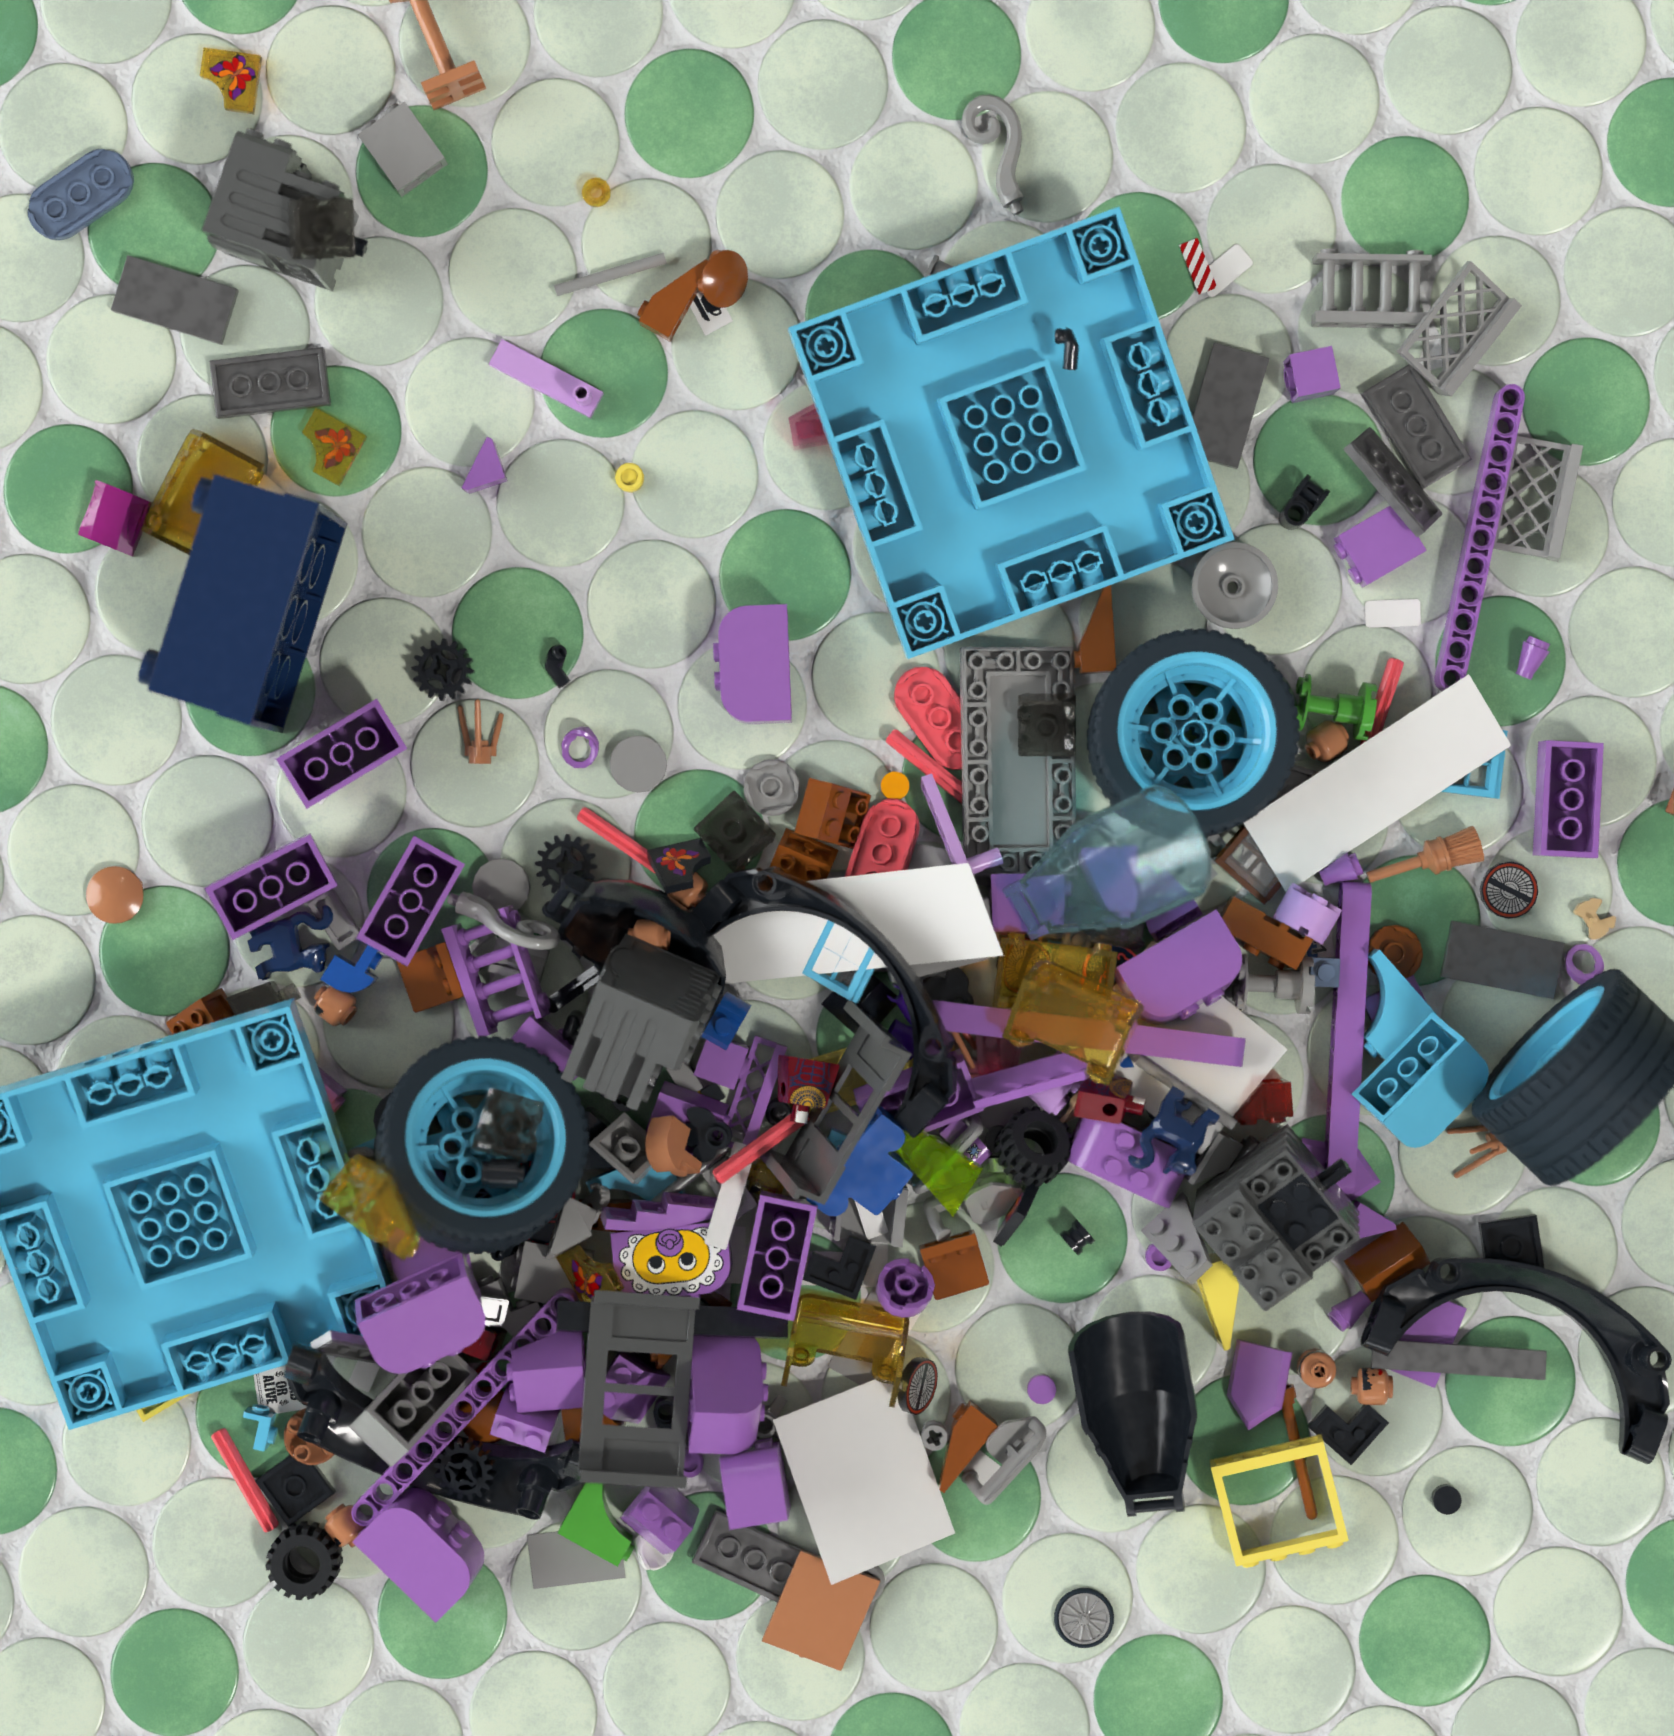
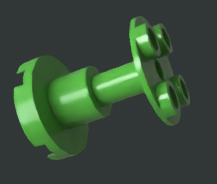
(1345, 708)

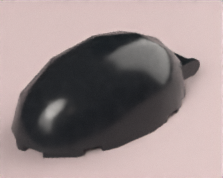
(609, 907)

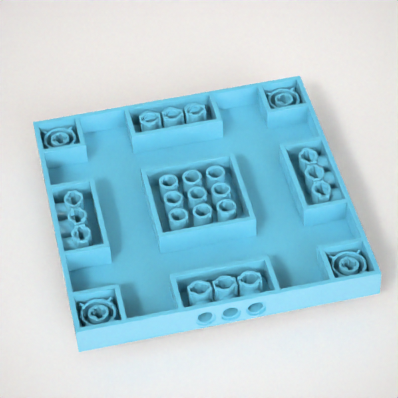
(988, 465)
(177, 1214)

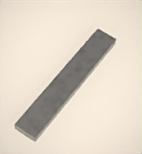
(1463, 1360)

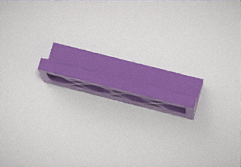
(1027, 1079)
(765, 1090)

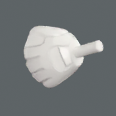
(648, 1555)

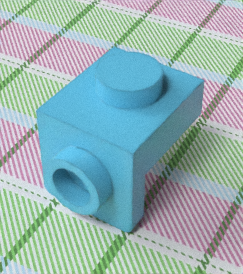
(266, 1431)

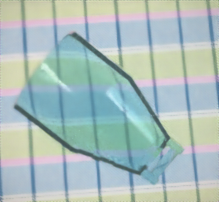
(1117, 867)

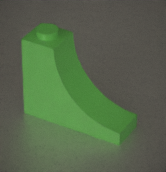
(594, 1527)

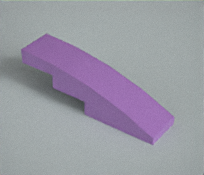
(671, 1212)

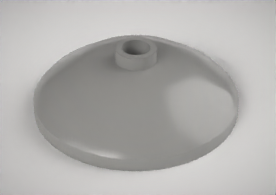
(1254, 580)

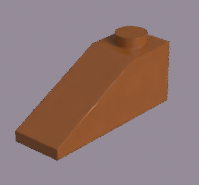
(669, 305)
(1097, 643)
(966, 1437)

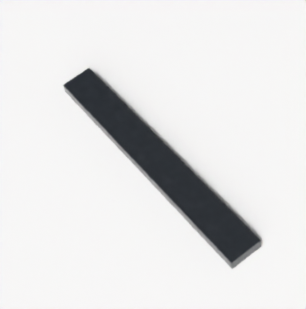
(709, 1321)

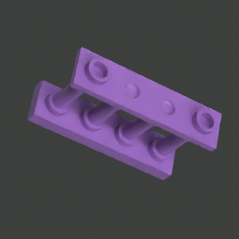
(477, 993)

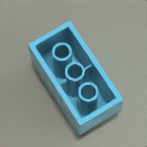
(1424, 1083)

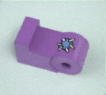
(976, 1151)

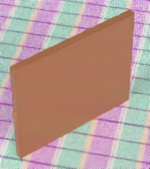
(819, 1617)

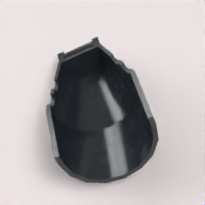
(1137, 1404)

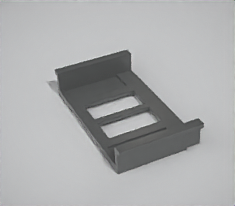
(812, 1161)
(627, 1452)

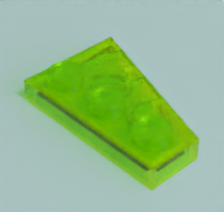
(940, 1168)

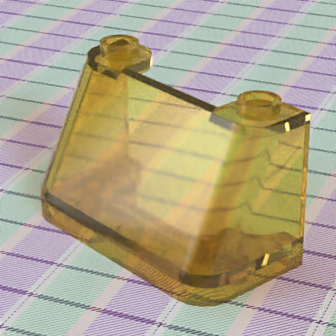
(200, 456)
(1022, 954)
(1074, 1018)
(373, 1205)

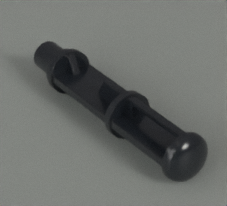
(575, 988)

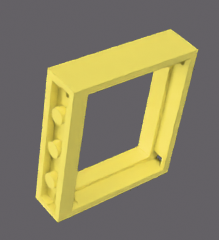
(1266, 1457)

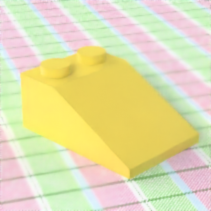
(1219, 1295)

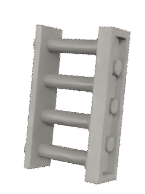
(1357, 315)

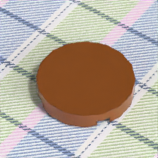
(1399, 946)

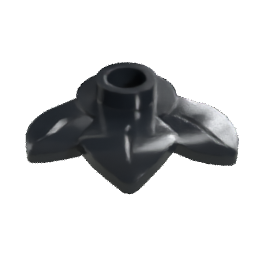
(949, 988)
(701, 1134)

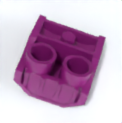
(114, 518)

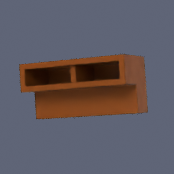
(1386, 1260)

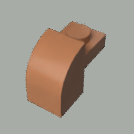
(666, 1147)

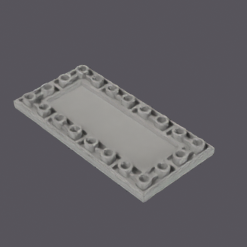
(1008, 797)

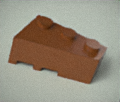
(1265, 934)

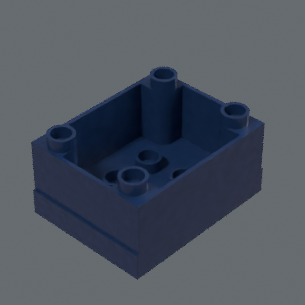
(246, 603)

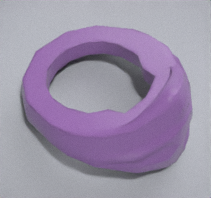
(571, 736)
(1577, 975)

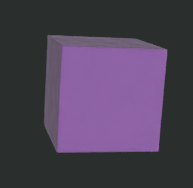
(1311, 374)
(722, 1065)

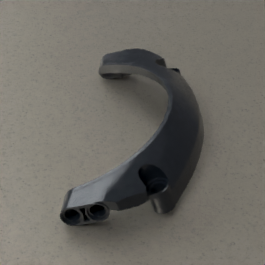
(933, 1067)
(1616, 1333)
(334, 1404)

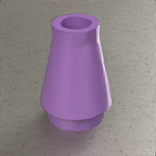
(1531, 657)
(1341, 870)
(1348, 1311)

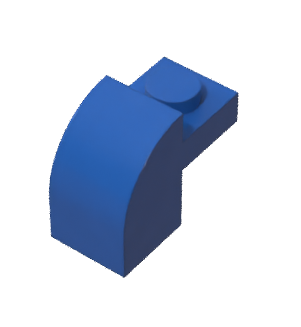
(352, 977)
(726, 1020)

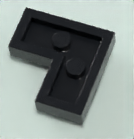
(843, 1275)
(1348, 1438)

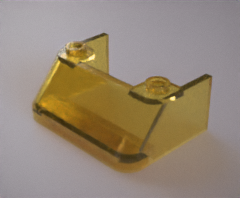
(849, 1332)

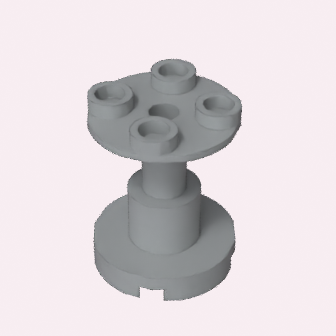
(1284, 984)

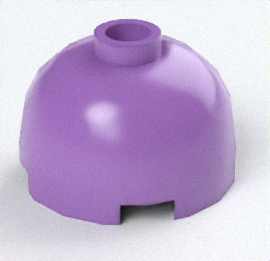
(904, 1288)

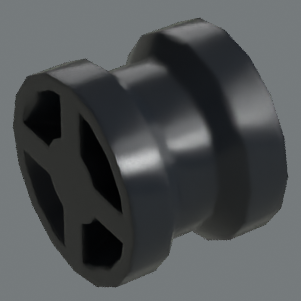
(1077, 1237)

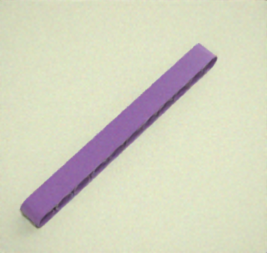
(1487, 527)
(1348, 1028)
(1145, 1040)
(454, 1416)

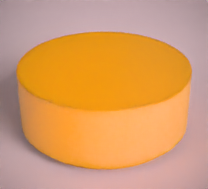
(894, 785)

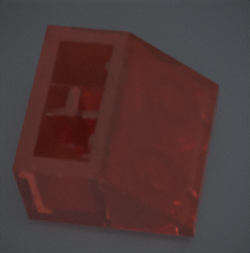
(1268, 1101)

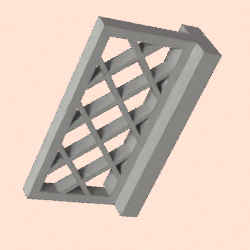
(1470, 349)
(1561, 504)

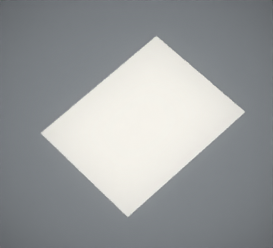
(1219, 1084)
(863, 1479)

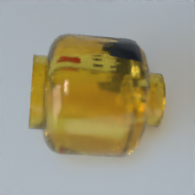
(763, 1179)

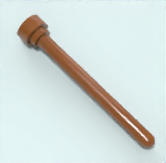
(1300, 1464)

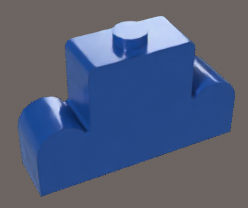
(873, 1170)

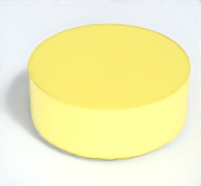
(629, 477)

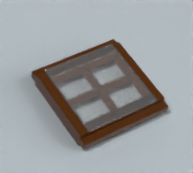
(1248, 866)

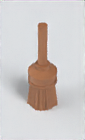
(1438, 855)

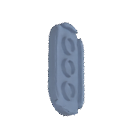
(80, 194)

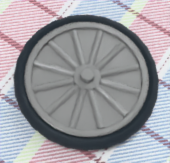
(1084, 1617)

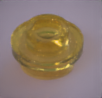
(596, 183)

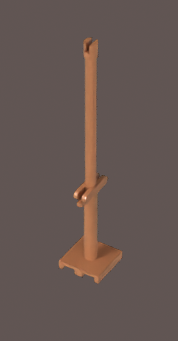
(452, 82)

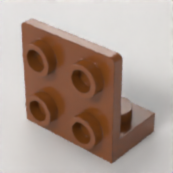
(803, 857)
(430, 978)
(202, 1012)
(955, 1264)

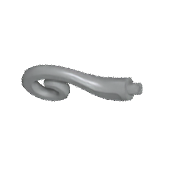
(1006, 183)
(522, 935)

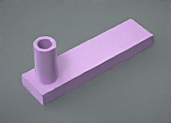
(546, 378)
(948, 834)

